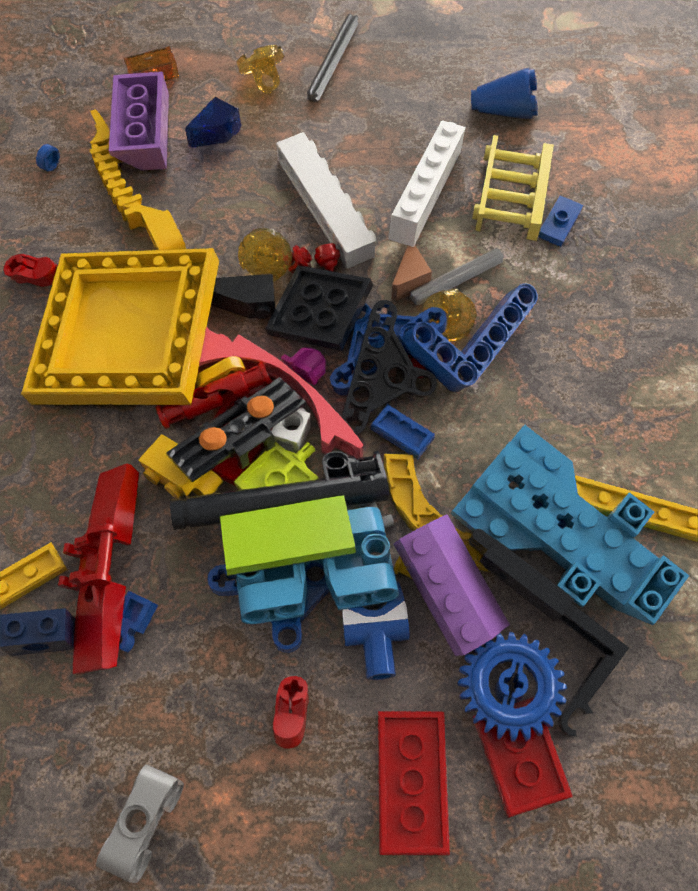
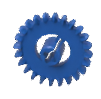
(504, 715)

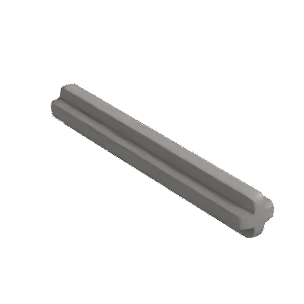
(457, 275)

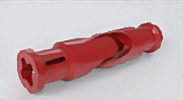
(209, 397)

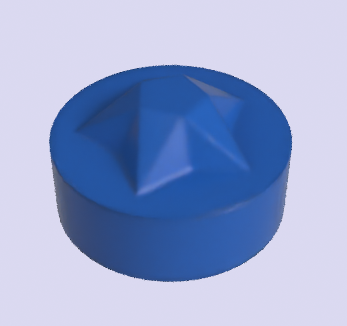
(47, 157)

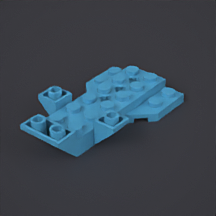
(592, 549)

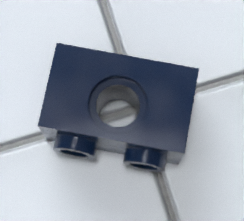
(37, 632)

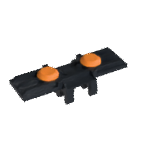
(257, 416)

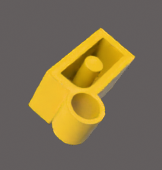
(161, 469)

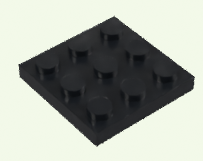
(319, 307)

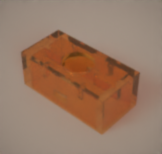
(161, 61)

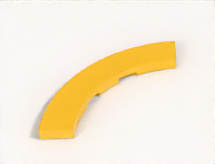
(410, 500)

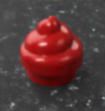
(327, 256)

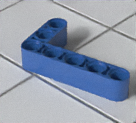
(480, 344)

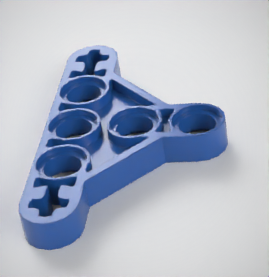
(402, 325)
(315, 593)

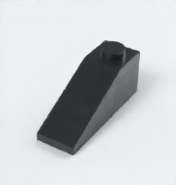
(246, 295)

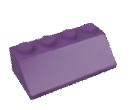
(140, 120)
(451, 585)

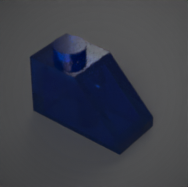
(214, 124)

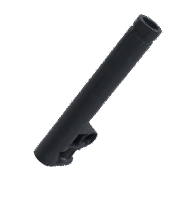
(358, 479)

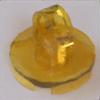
(261, 64)
(265, 253)
(459, 311)

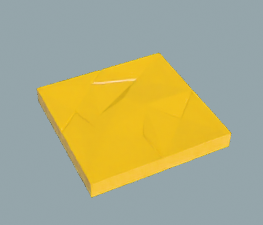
(123, 328)

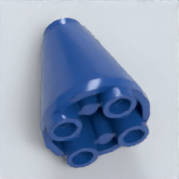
(508, 95)

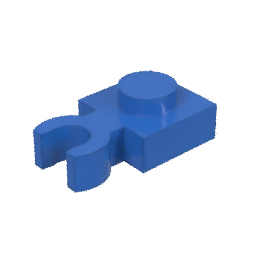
(136, 617)

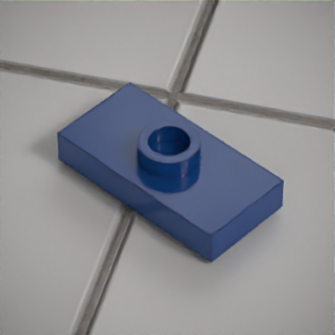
(560, 221)
(402, 431)

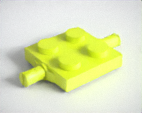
(277, 468)

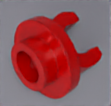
(301, 257)

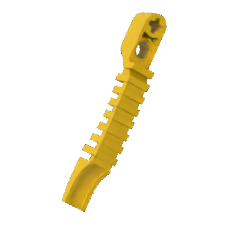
(158, 223)

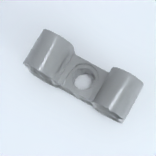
(126, 851)

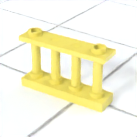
(533, 200)

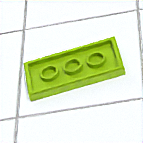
(286, 535)

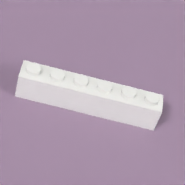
(426, 184)
(326, 200)

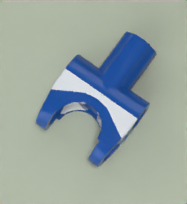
(376, 633)

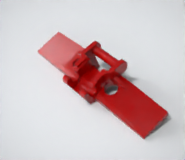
(100, 599)

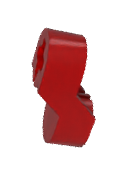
(30, 269)
(287, 726)

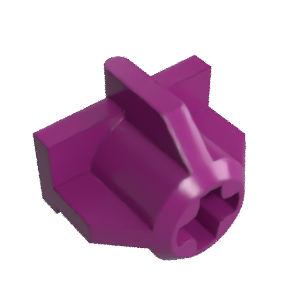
(307, 364)

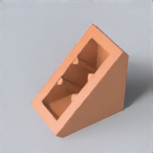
(411, 274)

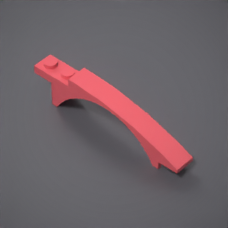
(332, 427)

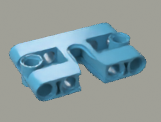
(351, 578)

